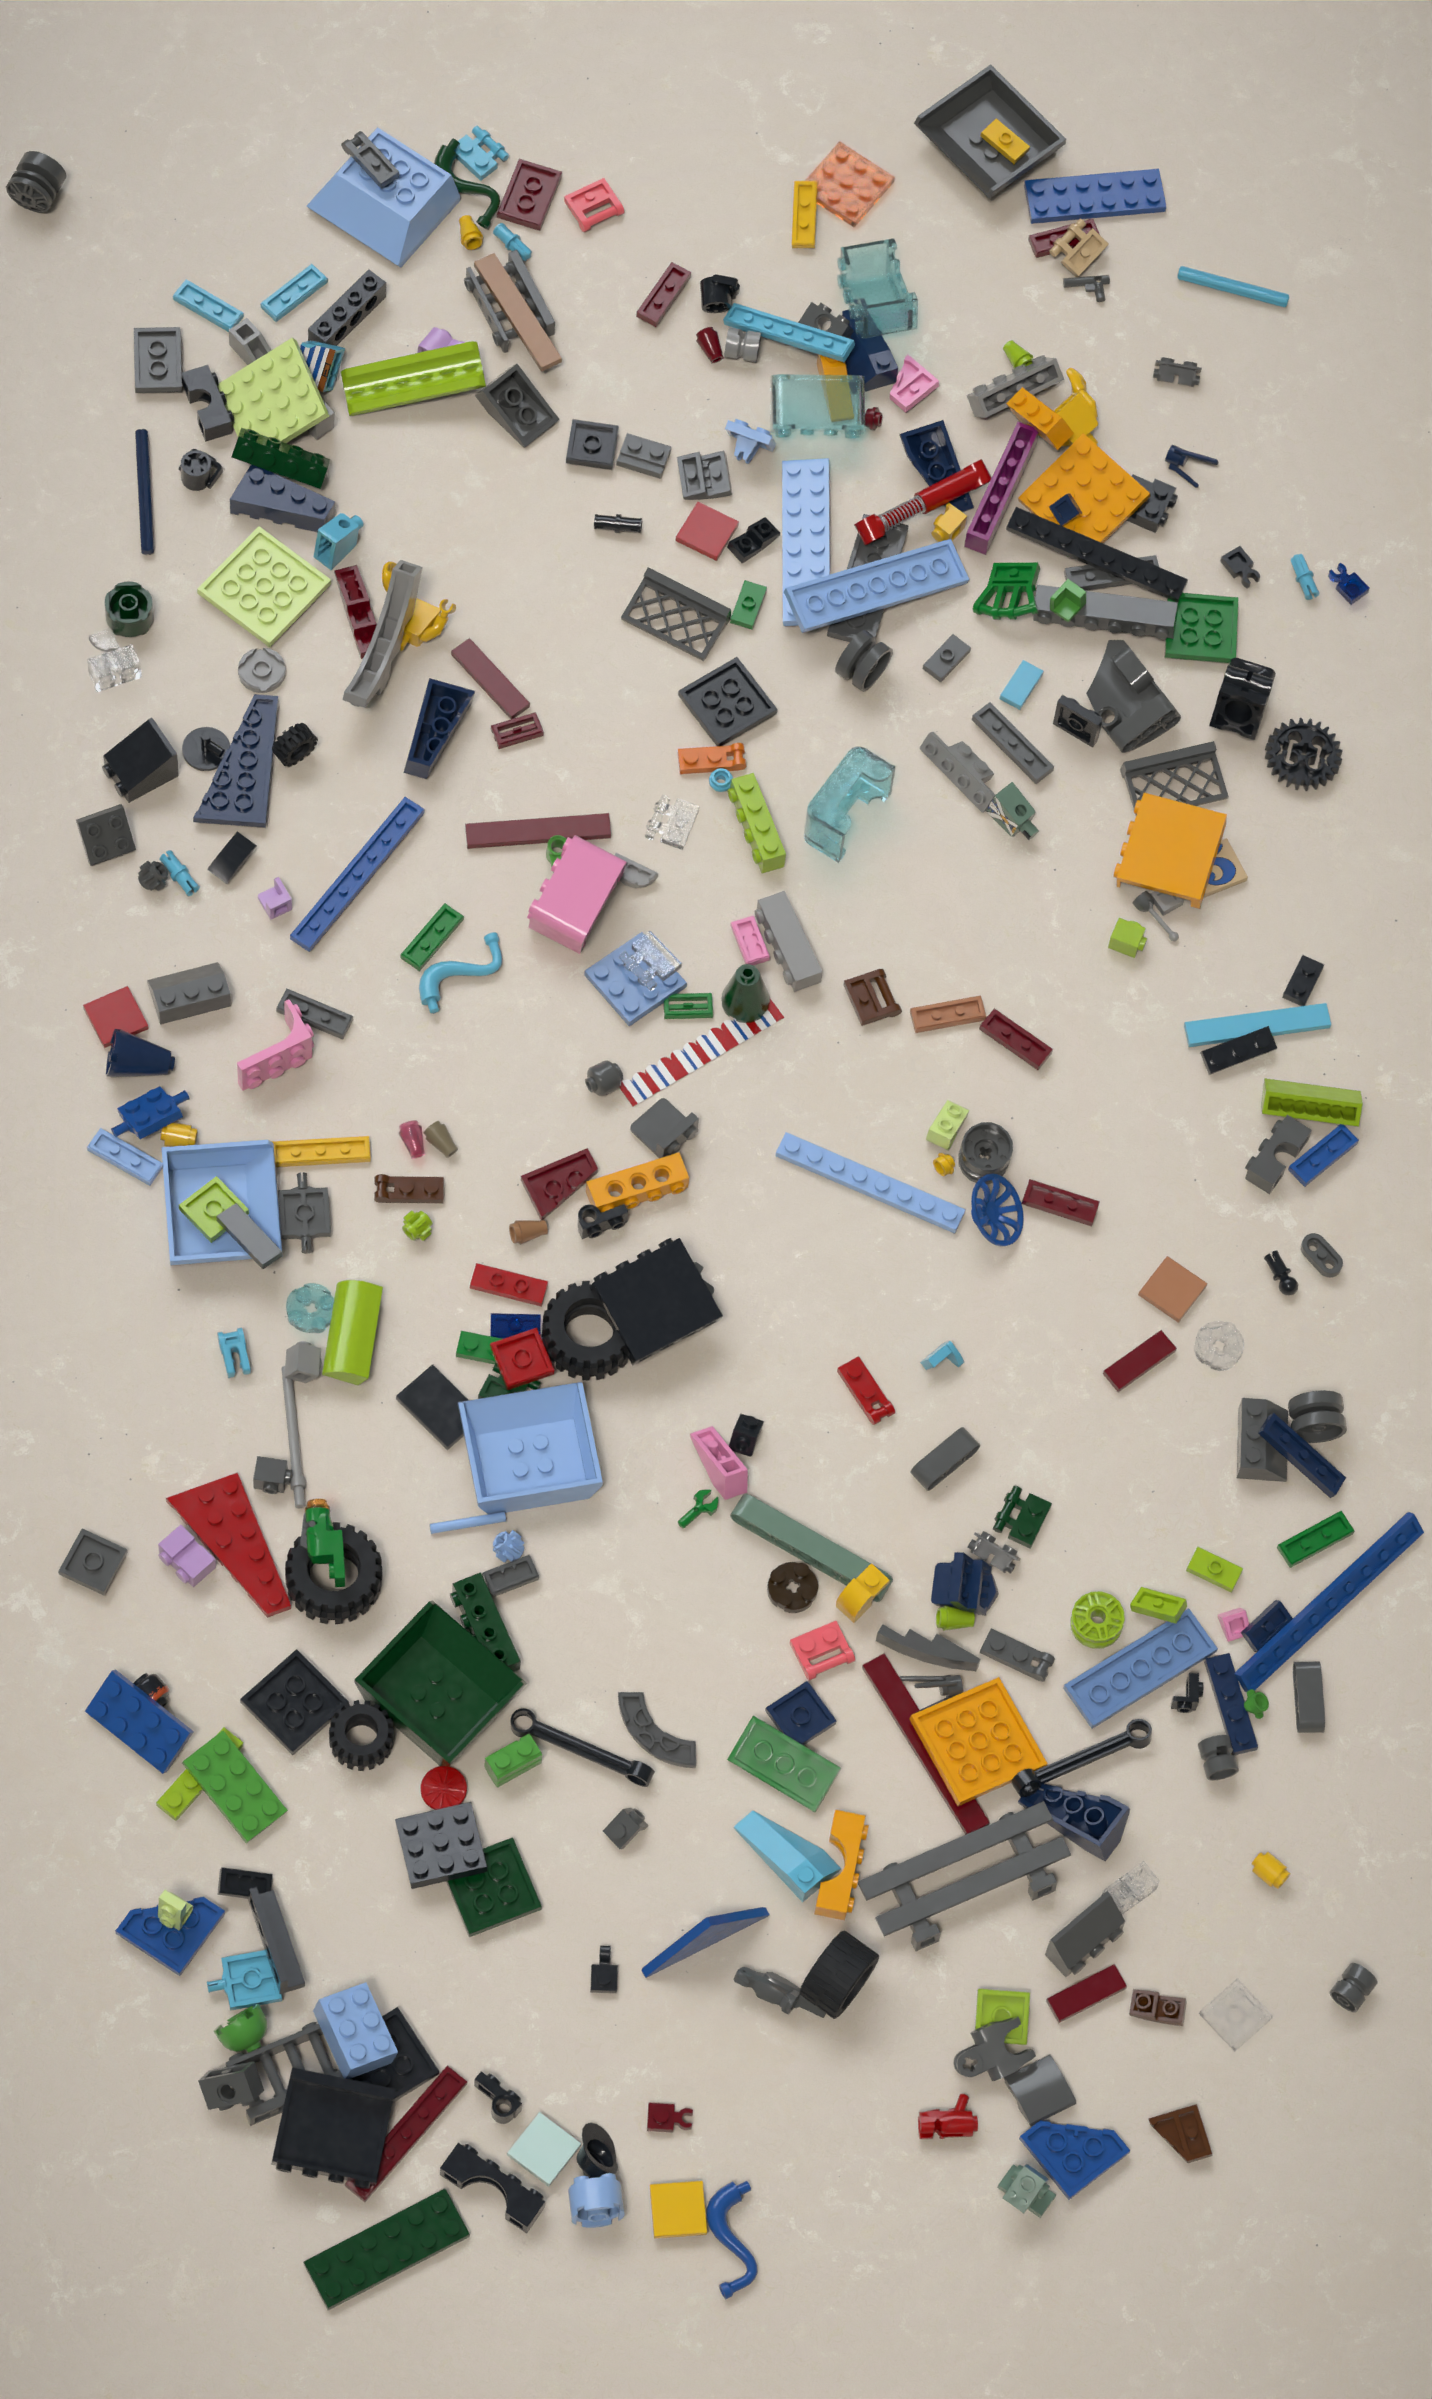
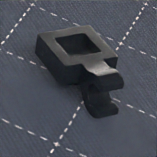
(604, 1975)

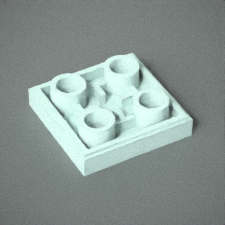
(544, 2149)

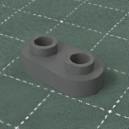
(1323, 1255)

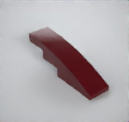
(356, 606)

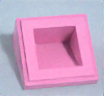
(1233, 1623)

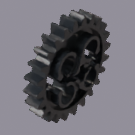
(1306, 736)

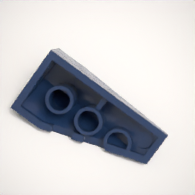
(870, 359)
(934, 457)
(1084, 1819)

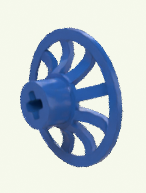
(989, 1212)

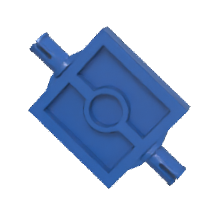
(149, 1112)

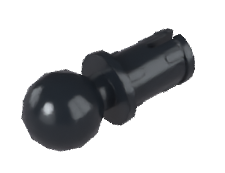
(1287, 1284)

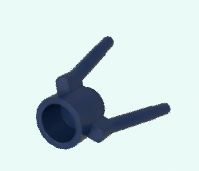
(1178, 457)

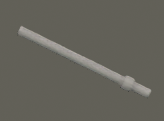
(297, 1481)

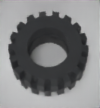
(355, 1716)

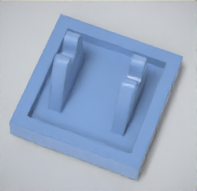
(749, 439)

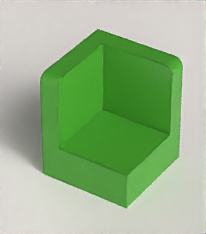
(1068, 600)

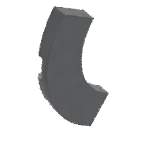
(650, 1737)

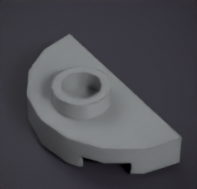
(636, 874)

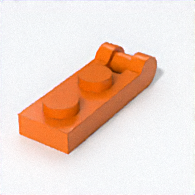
(711, 758)

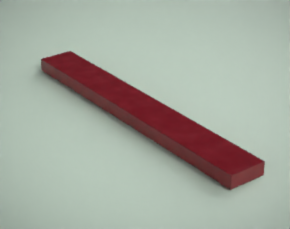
(901, 1707)

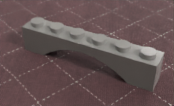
(250, 346)

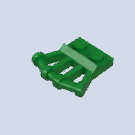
(1009, 578)

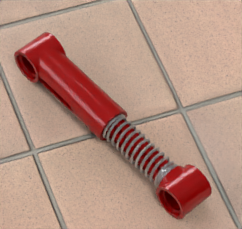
(925, 501)

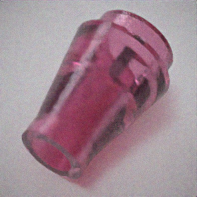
(412, 1138)

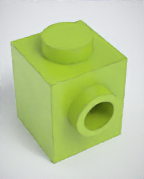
(1127, 937)

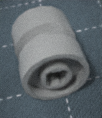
(742, 344)

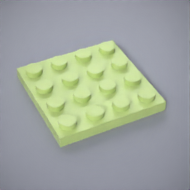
(275, 395)
(264, 586)

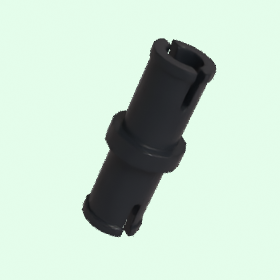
(618, 523)

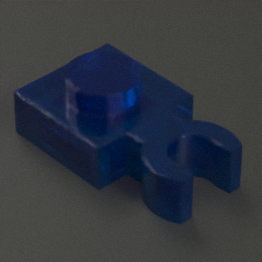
(1349, 586)

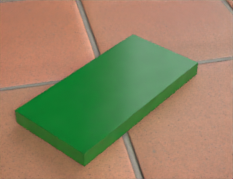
(784, 1763)

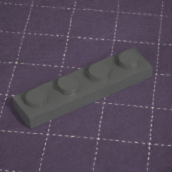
(1093, 578)
(1012, 742)

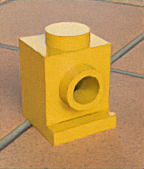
(950, 524)

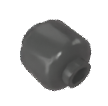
(604, 1078)

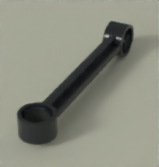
(634, 1771)
(1029, 1781)

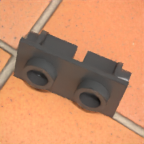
(1186, 371)
(1003, 1555)

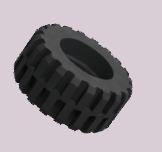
(570, 1355)
(342, 1603)

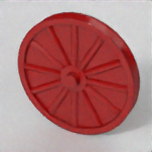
(443, 1787)

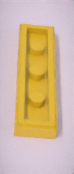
(321, 1151)

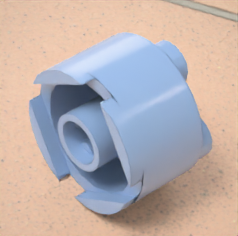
(596, 2200)

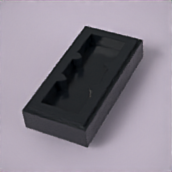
(238, 1882)

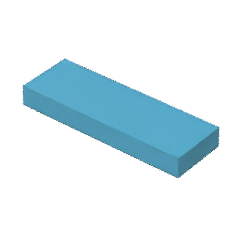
(294, 292)
(207, 305)

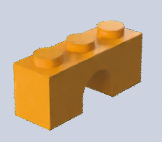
(1039, 416)

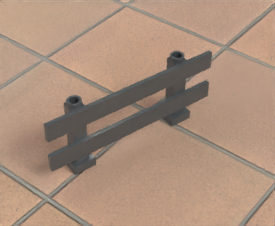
(1026, 1862)

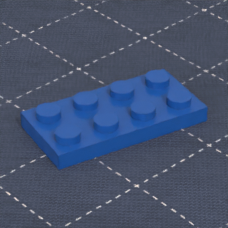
(139, 1721)

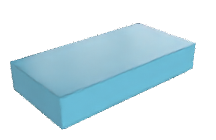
(1021, 684)

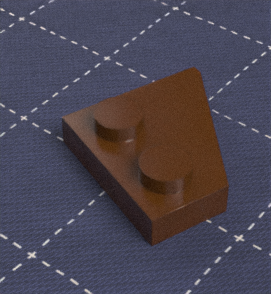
(1184, 2133)

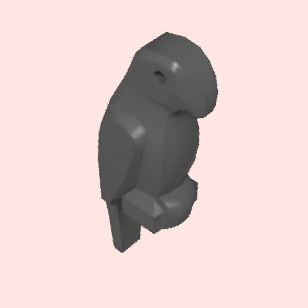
(775, 1990)

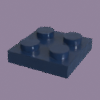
(801, 1714)

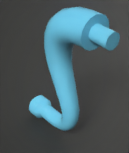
(437, 972)

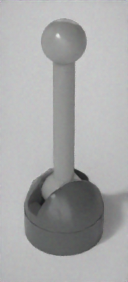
(1145, 903)

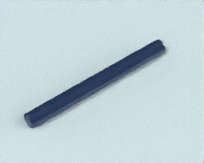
(144, 491)

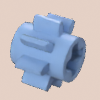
(508, 1546)

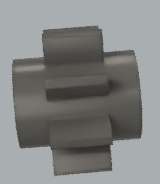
(152, 875)

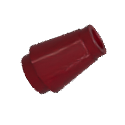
(710, 344)

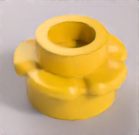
(944, 1164)

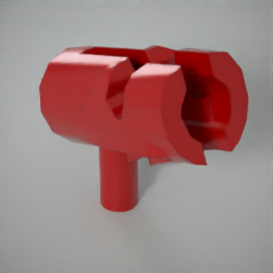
(949, 2123)

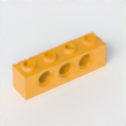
(669, 1167)

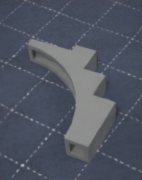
(387, 638)

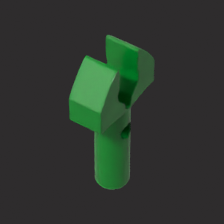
(699, 1508)

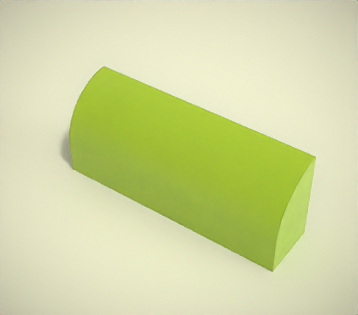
(1311, 1102)
(352, 1331)

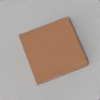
(1172, 1289)

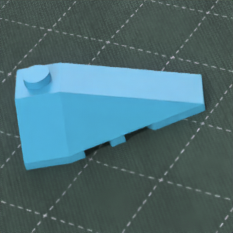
(792, 1858)

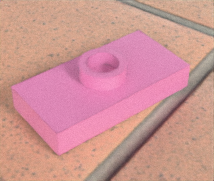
(750, 941)

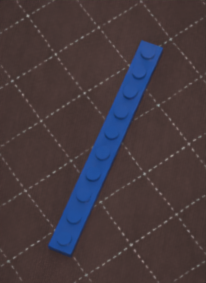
(1329, 1602)

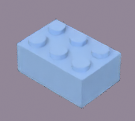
(355, 2031)

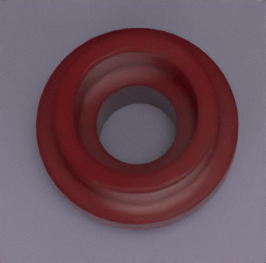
(873, 418)

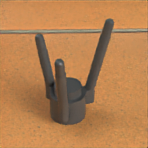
(947, 1685)

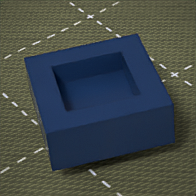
(1065, 509)

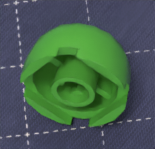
(243, 2030)

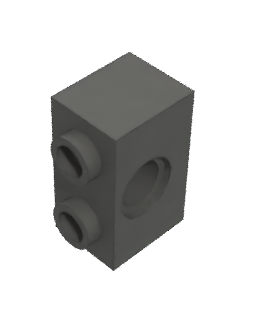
(817, 315)
(242, 2077)

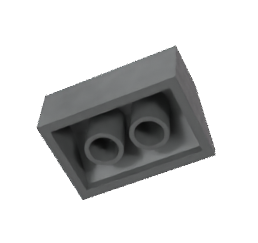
(189, 993)
(1254, 1454)
(1086, 1935)

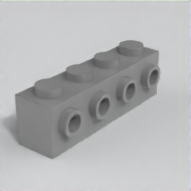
(1033, 378)
(788, 941)

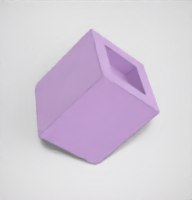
(276, 900)

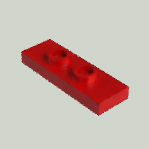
(508, 1284)

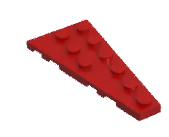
(229, 1530)

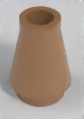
(524, 1230)

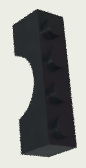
(466, 2167)

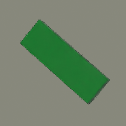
(432, 937)
(1315, 1539)

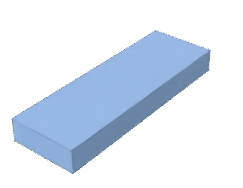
(125, 1156)

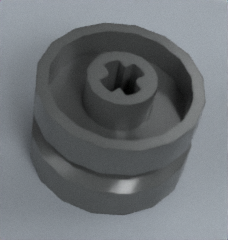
(863, 660)
(1318, 1416)

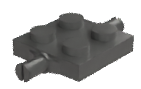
(304, 1213)

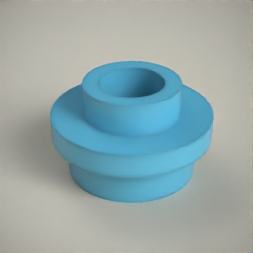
(720, 774)

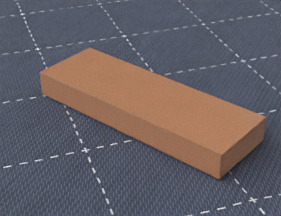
(948, 1014)

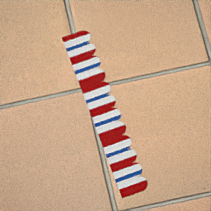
(695, 1056)

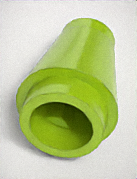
(1017, 355)
(953, 1618)

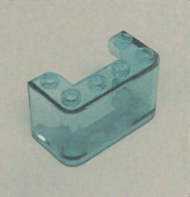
(876, 289)
(856, 777)

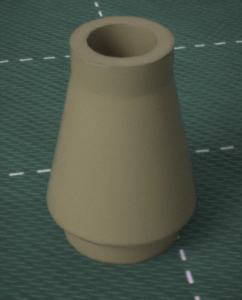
(440, 1138)

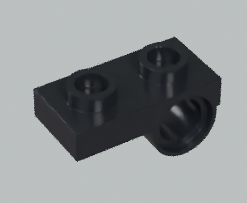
(613, 1218)
(491, 2088)

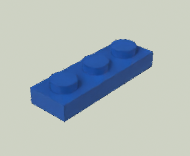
(1323, 1155)

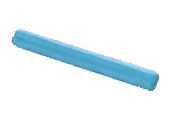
(1233, 286)

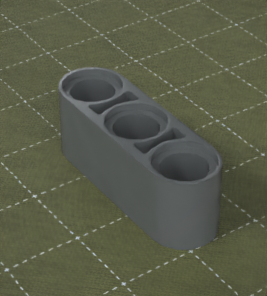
(945, 1458)
(1308, 1697)

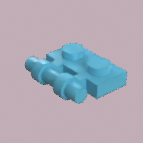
(475, 158)

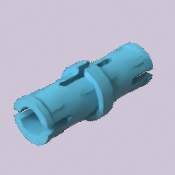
(179, 873)

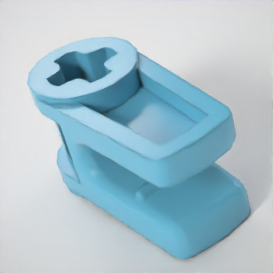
(231, 1343)

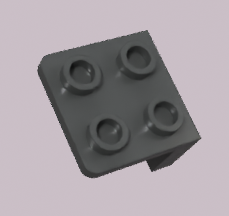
(664, 1128)

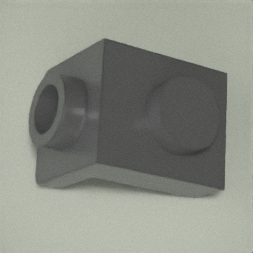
(625, 1827)

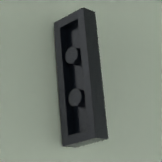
(1238, 1050)

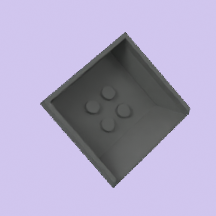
(963, 114)

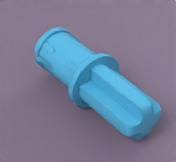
(512, 241)
(1304, 576)

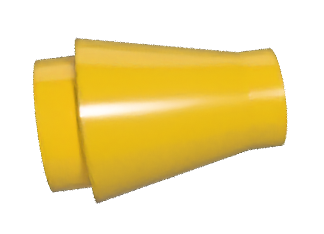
(470, 234)

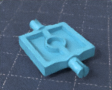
(247, 1981)

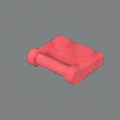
(591, 198)
(818, 1643)

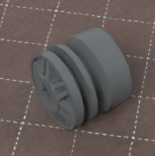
(36, 181)
(985, 1140)

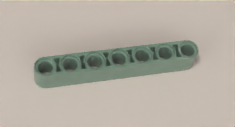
(801, 1541)

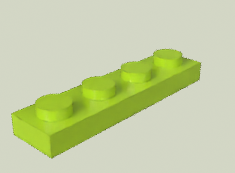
(185, 1789)

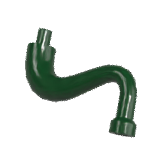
(445, 160)

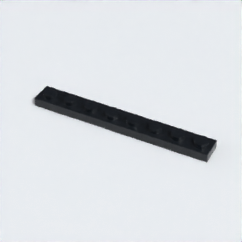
(1097, 554)

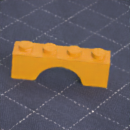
(846, 1835)

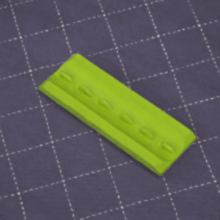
(413, 378)

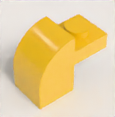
(860, 1592)

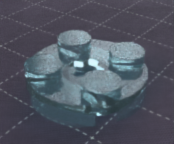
(299, 1317)

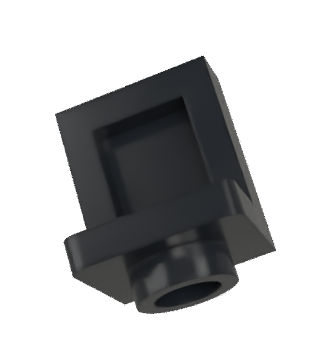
(745, 1434)
(1194, 1690)

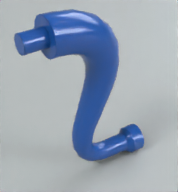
(716, 2218)

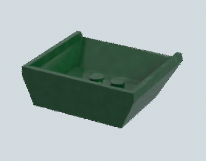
(438, 1684)

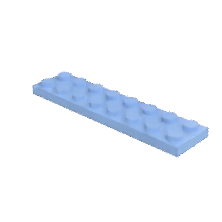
(804, 524)
(876, 585)

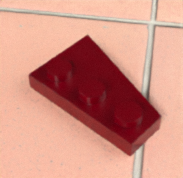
(558, 1181)

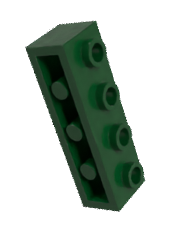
(280, 458)
(483, 1618)

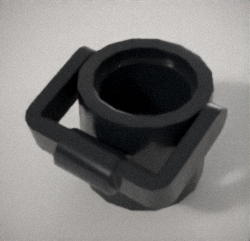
(717, 294)
(196, 470)

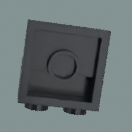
(1153, 510)

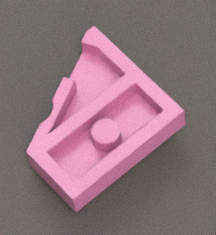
(912, 384)

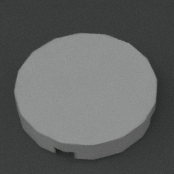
(261, 670)

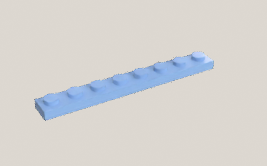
(870, 1182)

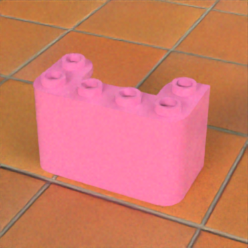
(575, 893)

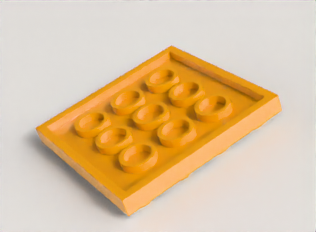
(1097, 485)
(977, 1741)

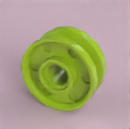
(1097, 1605)

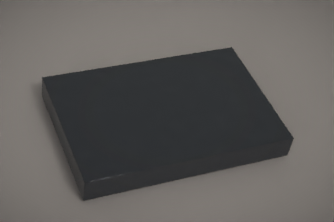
(435, 1405)

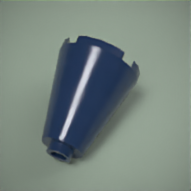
(136, 1057)

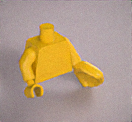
(1078, 409)
(426, 620)

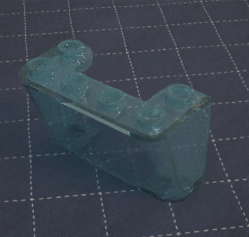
(817, 404)

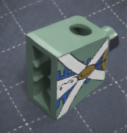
(1013, 812)

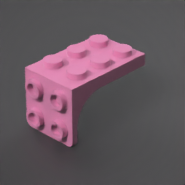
(281, 1056)

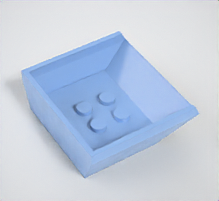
(398, 215)
(245, 1169)
(531, 1448)

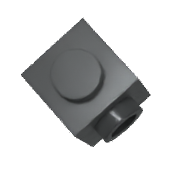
(271, 1475)

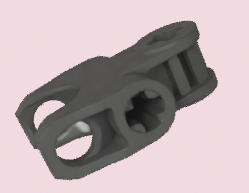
(990, 2052)

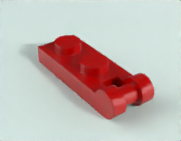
(865, 1390)

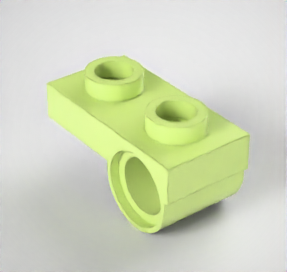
(947, 1125)
(173, 1910)

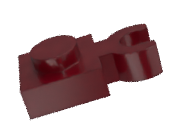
(663, 2118)

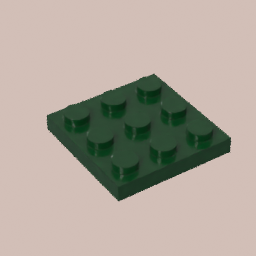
(496, 1895)

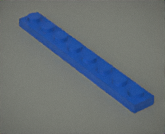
(357, 874)

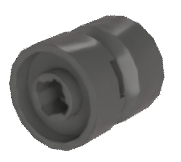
(1218, 1757)
(1351, 1990)

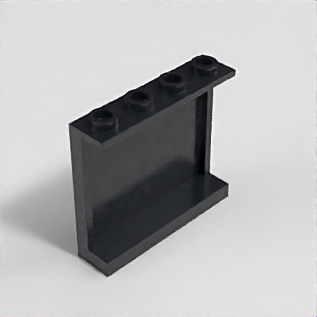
(656, 1299)
(333, 2128)

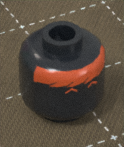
(154, 1687)

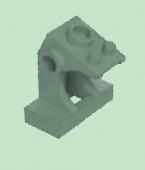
(1026, 2189)

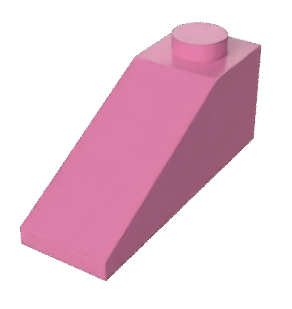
(721, 1463)

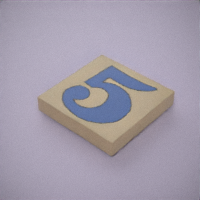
(1226, 870)

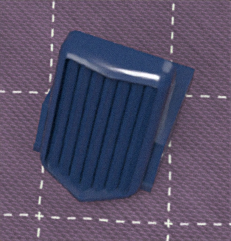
(964, 1584)

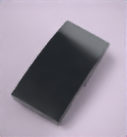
(754, 540)
(232, 857)

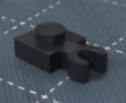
(1239, 563)

